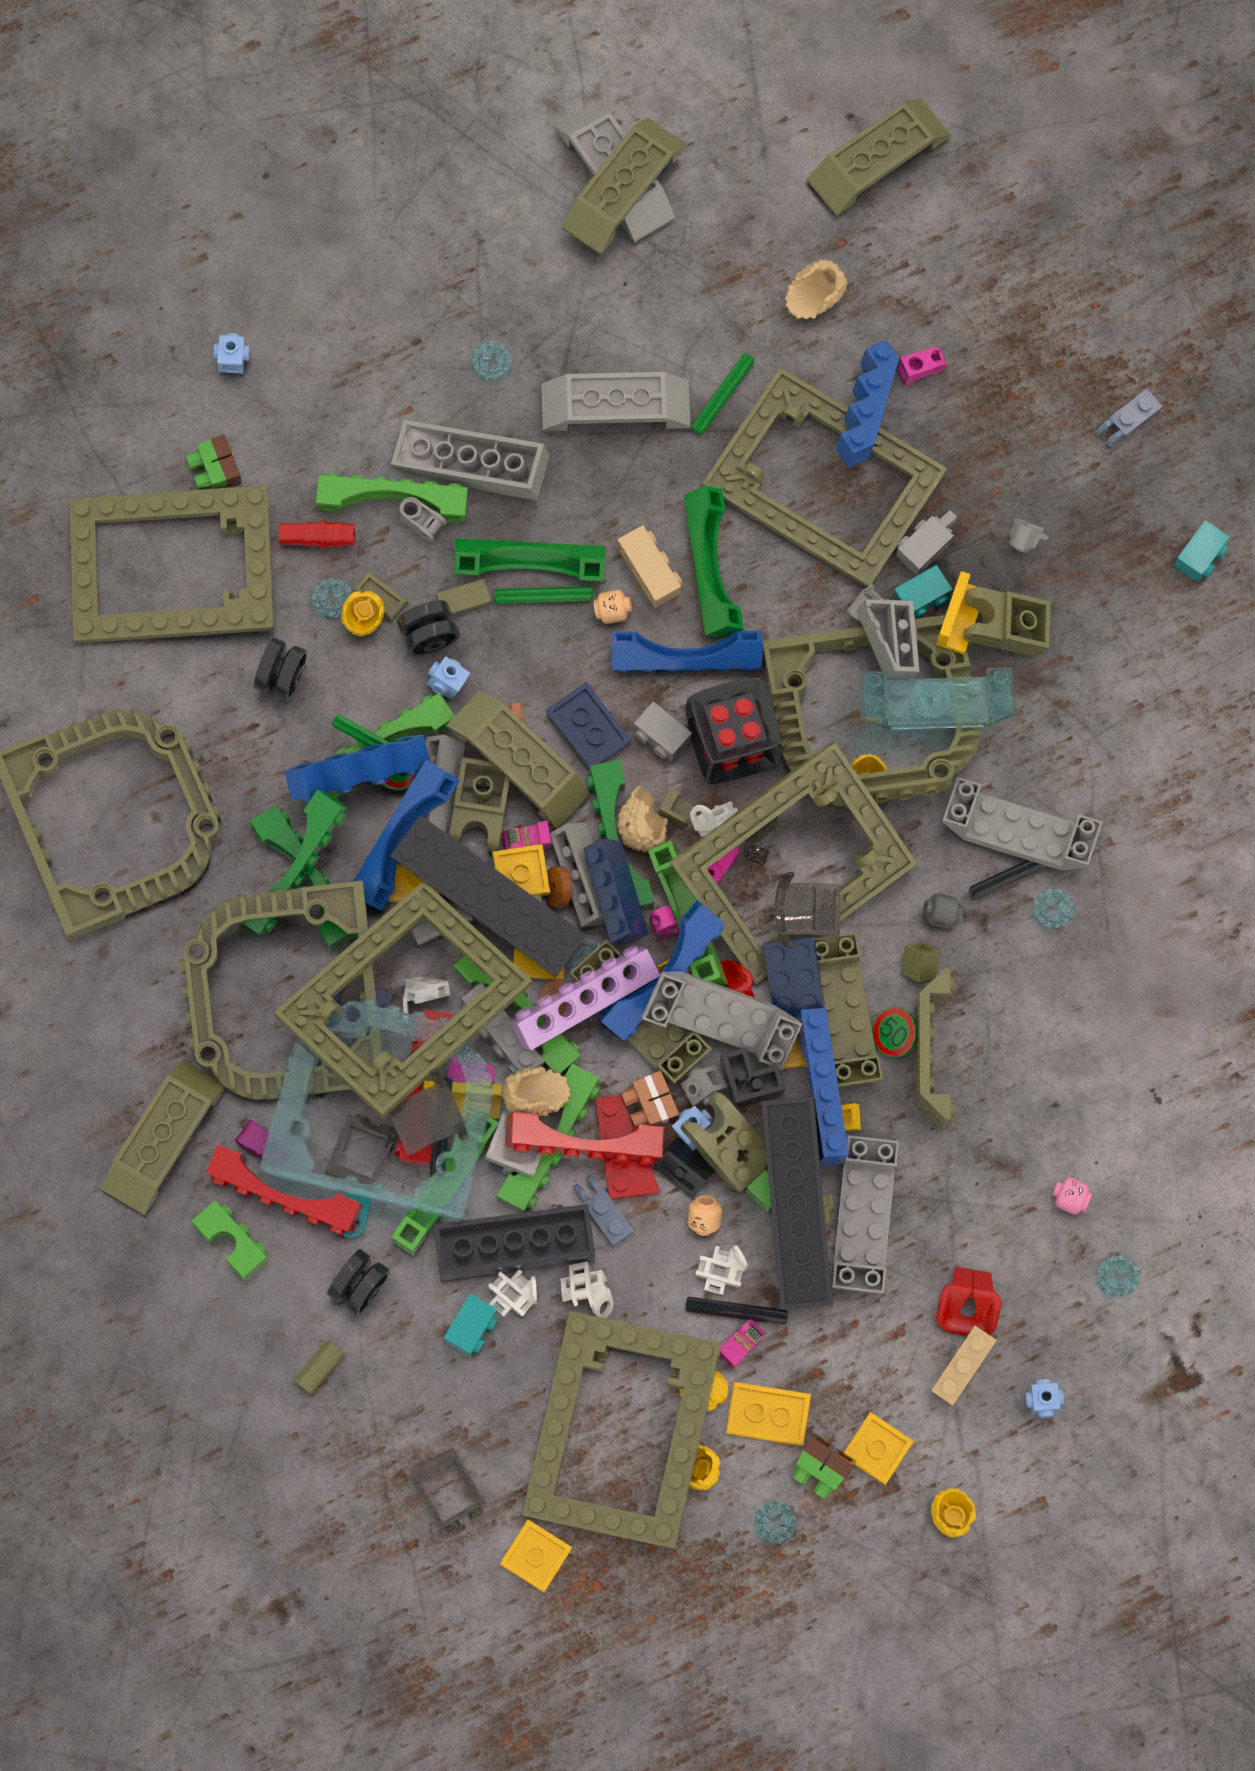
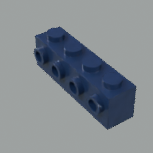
(615, 891)

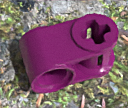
(253, 1138)

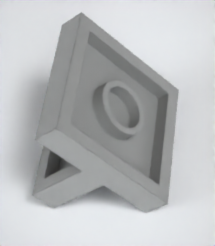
(511, 1161)

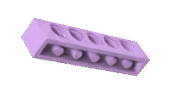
(641, 972)

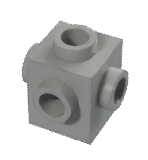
(703, 1084)

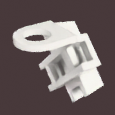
(709, 818)
(424, 989)
(733, 1262)
(595, 1288)
(509, 1298)

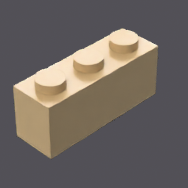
(649, 566)
(963, 1365)

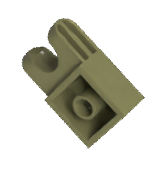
(1009, 621)
(479, 808)
(723, 1140)

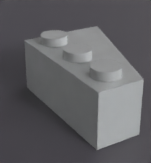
(892, 636)

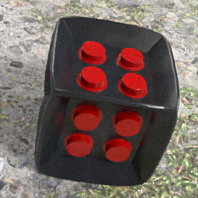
(734, 730)

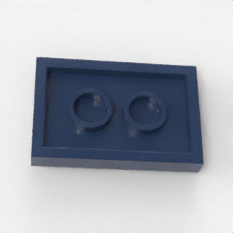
(588, 726)
(794, 975)

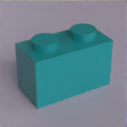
(1202, 551)
(925, 591)
(470, 1326)

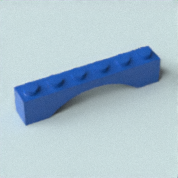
(736, 651)
(428, 790)
(696, 931)
(819, 1060)

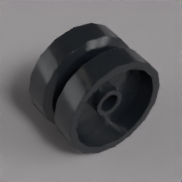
(428, 628)
(280, 669)
(358, 1282)

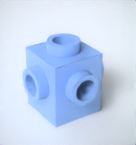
(231, 353)
(447, 677)
(702, 1118)
(1037, 1405)

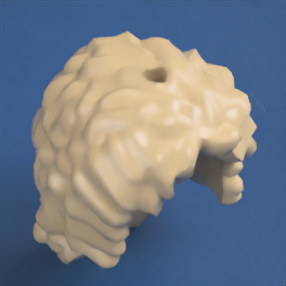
(815, 289)
(639, 823)
(535, 1091)

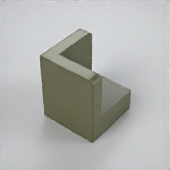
(675, 809)
(920, 961)

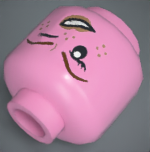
(1072, 1195)

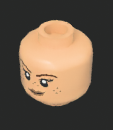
(612, 606)
(704, 1215)

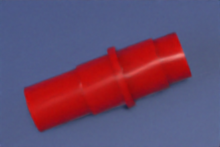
(317, 534)

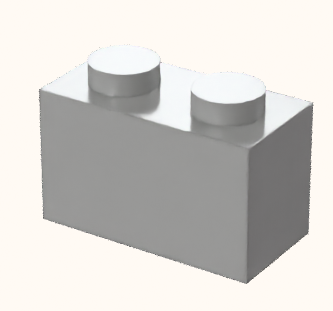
(661, 732)

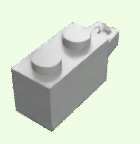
(926, 543)

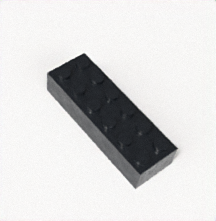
(514, 1242)

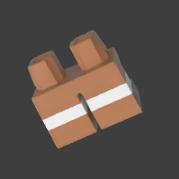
(654, 1101)

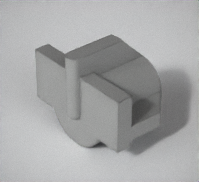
(1025, 535)

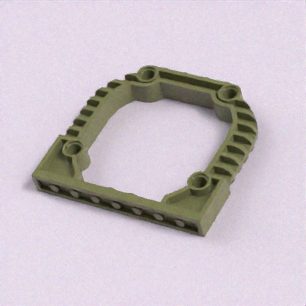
(787, 663)
(78, 907)
(342, 907)

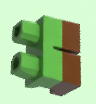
(217, 463)
(831, 1474)

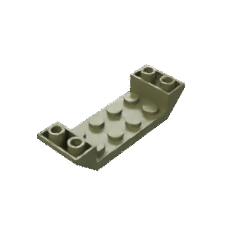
(876, 153)
(621, 183)
(520, 757)
(847, 1010)
(664, 1048)
(935, 1106)
(161, 1135)

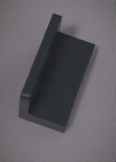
(684, 1167)

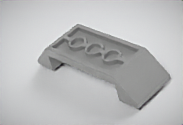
(595, 137)
(615, 399)
(1020, 829)
(723, 1015)
(864, 1215)

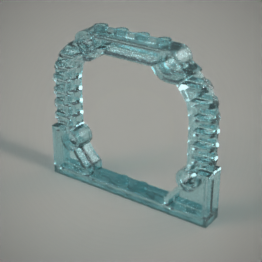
(444, 1192)

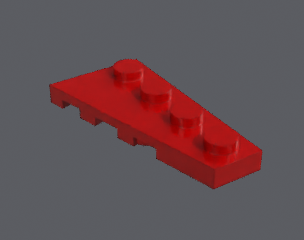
(628, 1178)

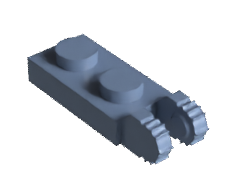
(1131, 416)
(605, 1213)

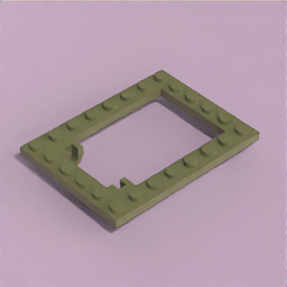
(795, 398)
(243, 612)
(828, 770)
(309, 1008)
(693, 1370)

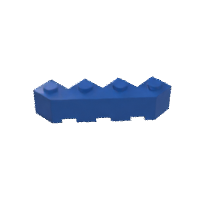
(872, 394)
(346, 770)

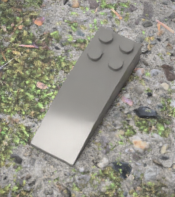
(472, 459)

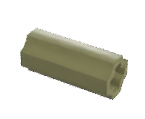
(318, 1367)

